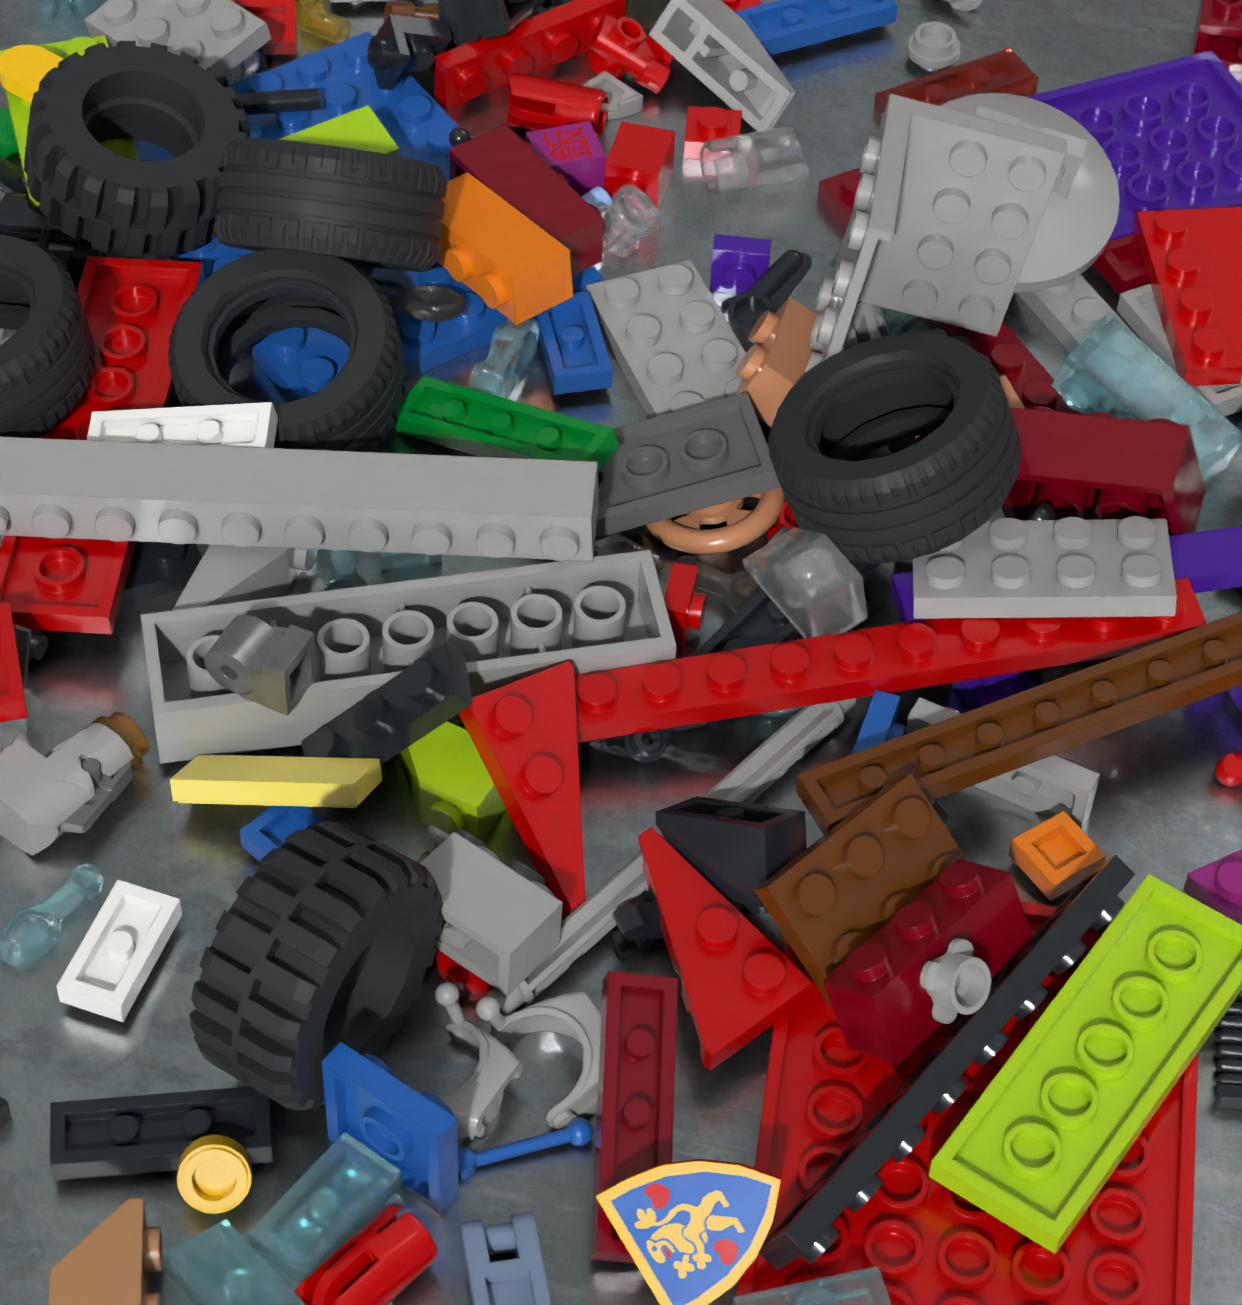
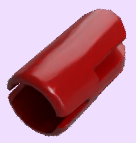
(549, 103)
(372, 1262)

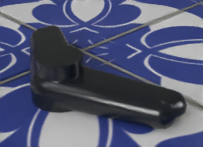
(767, 293)

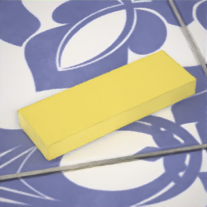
(276, 781)

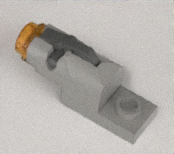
(69, 784)

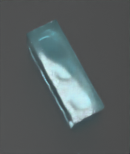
(1128, 380)

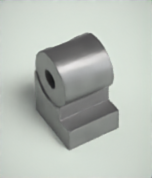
(258, 662)

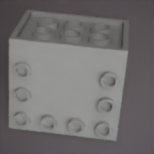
(938, 221)

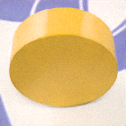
(214, 1174)

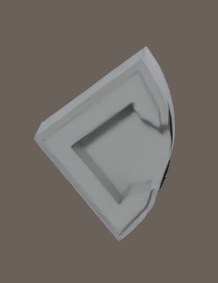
(621, 98)

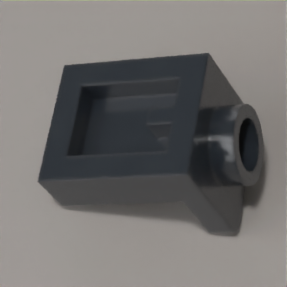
(407, 45)

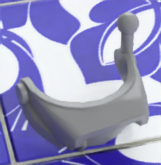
(565, 1014)
(482, 1094)

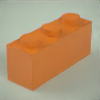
(501, 252)

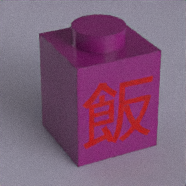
(573, 153)

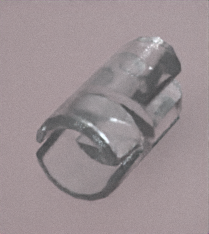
(753, 160)

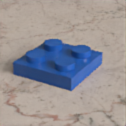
(395, 1122)

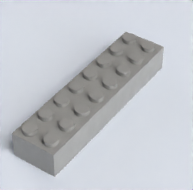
(501, 619)

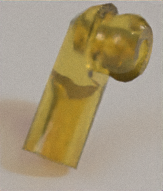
(314, 18)

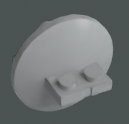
(1082, 202)

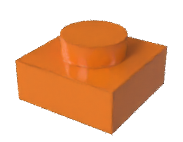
(1056, 855)

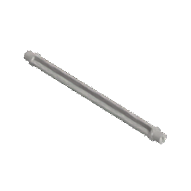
(628, 886)

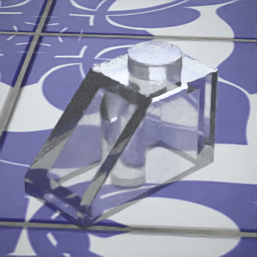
(810, 582)

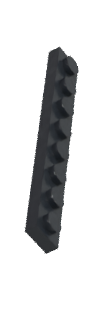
(938, 1079)

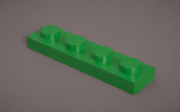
(499, 426)

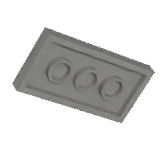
(669, 338)
(1050, 571)

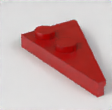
(532, 757)
(727, 967)

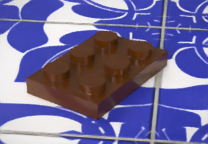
(858, 876)

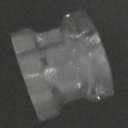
(628, 220)

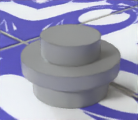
(934, 46)

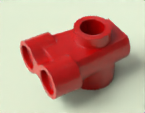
(624, 47)

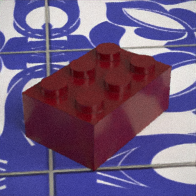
(1106, 468)

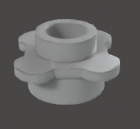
(956, 982)

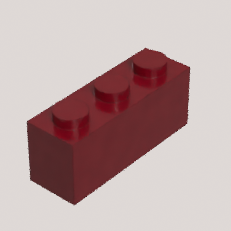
(534, 189)
(879, 984)

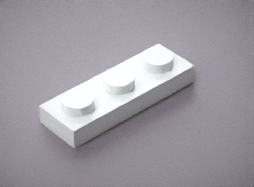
(192, 425)

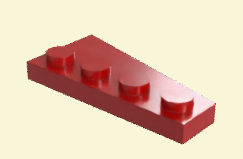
(1197, 286)

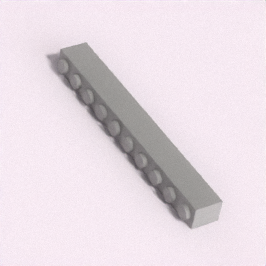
(299, 498)

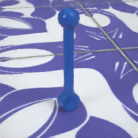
(577, 1132)

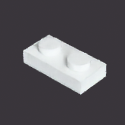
(119, 950)

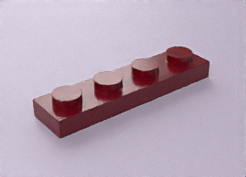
(633, 1090)

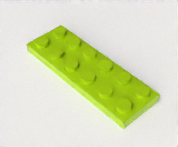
(1096, 1065)

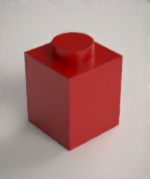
(642, 159)

